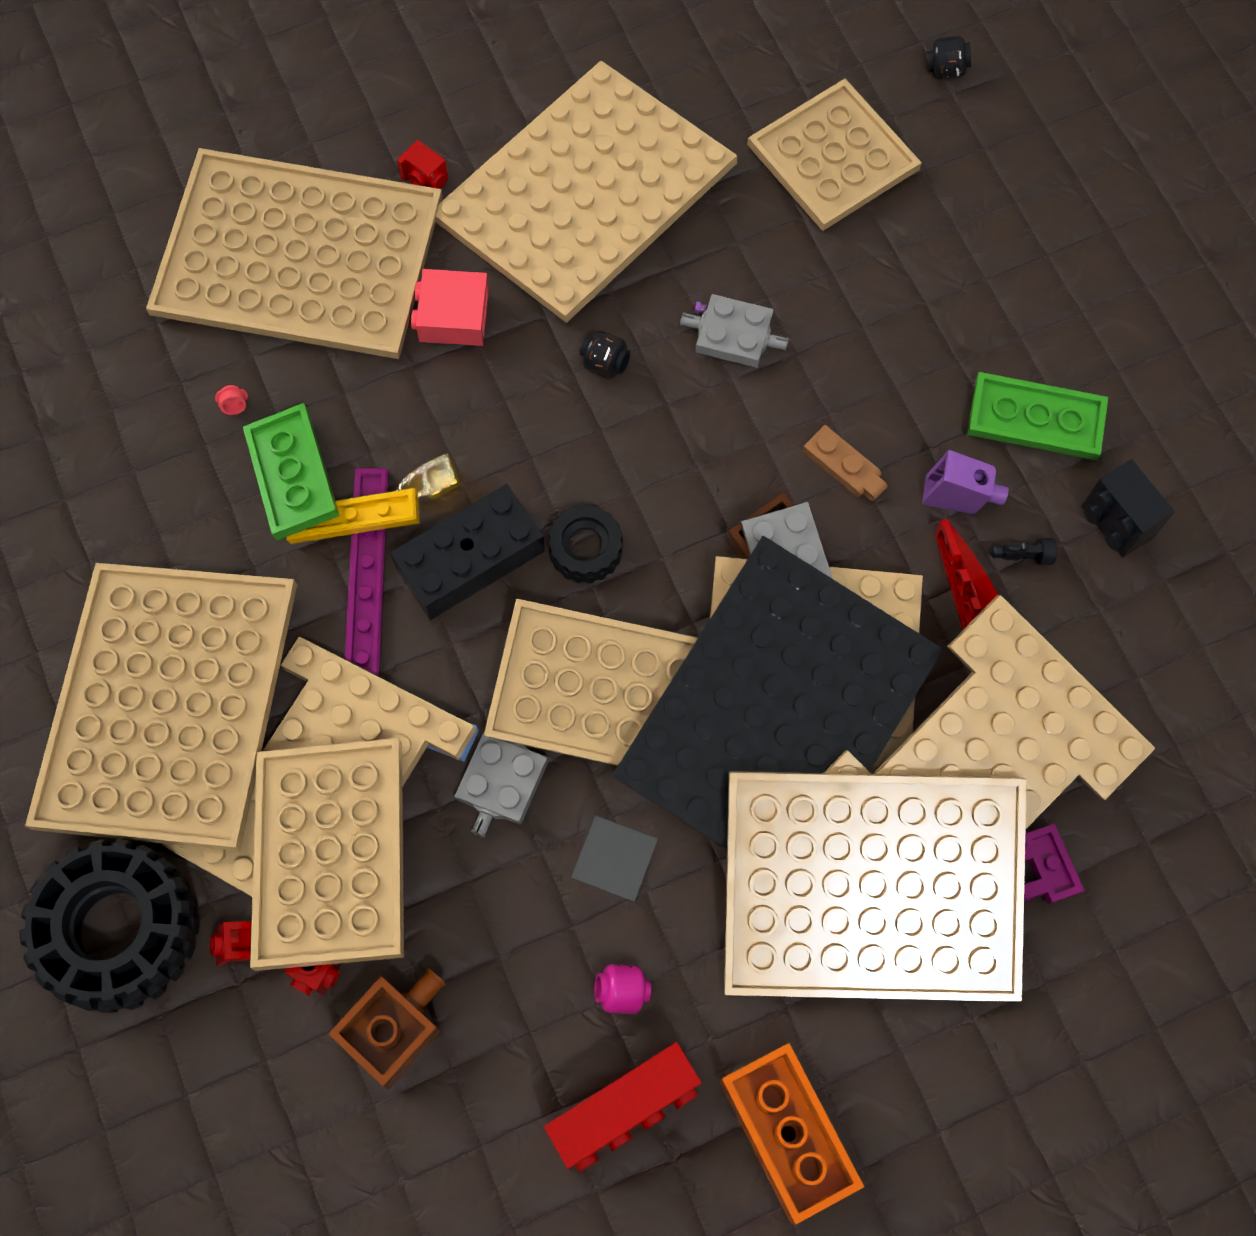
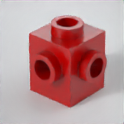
(318, 979)

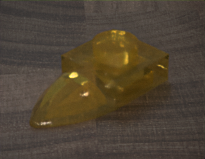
(433, 478)

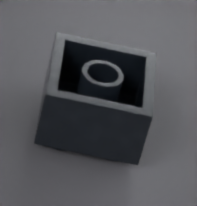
(1127, 508)

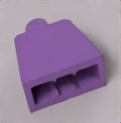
(962, 484)

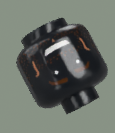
(949, 57)
(605, 354)

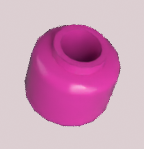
(622, 989)

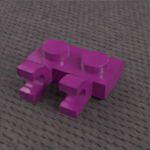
(1051, 867)

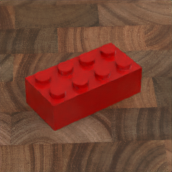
(623, 1106)

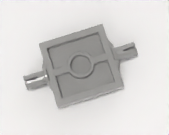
(734, 330)
(500, 781)

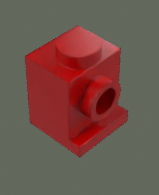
(423, 166)

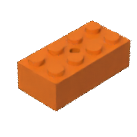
(814, 1166)

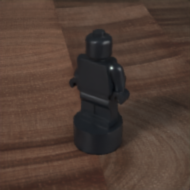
(1043, 551)

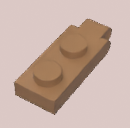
(845, 464)

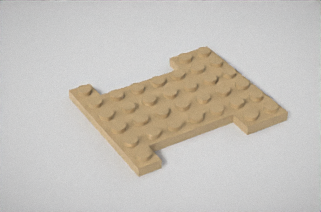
(335, 708)
(1018, 717)

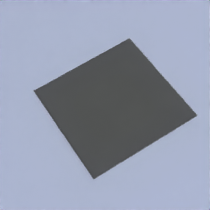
(614, 858)

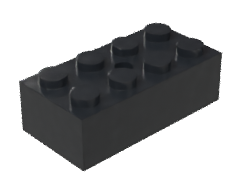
(468, 551)

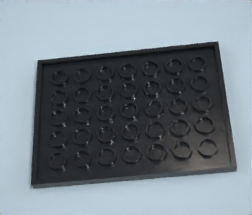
(775, 685)

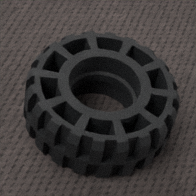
(64, 900)

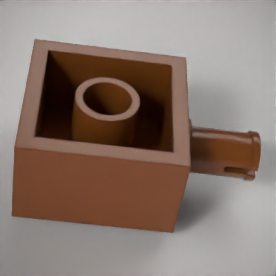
(389, 1028)

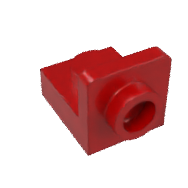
(231, 942)

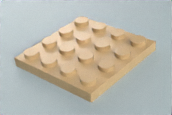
(834, 154)

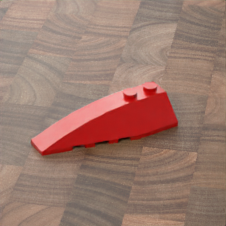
(965, 575)

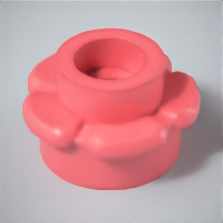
(231, 399)

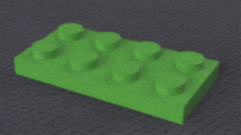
(1038, 416)
(290, 471)

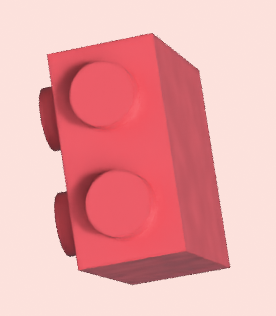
(451, 307)

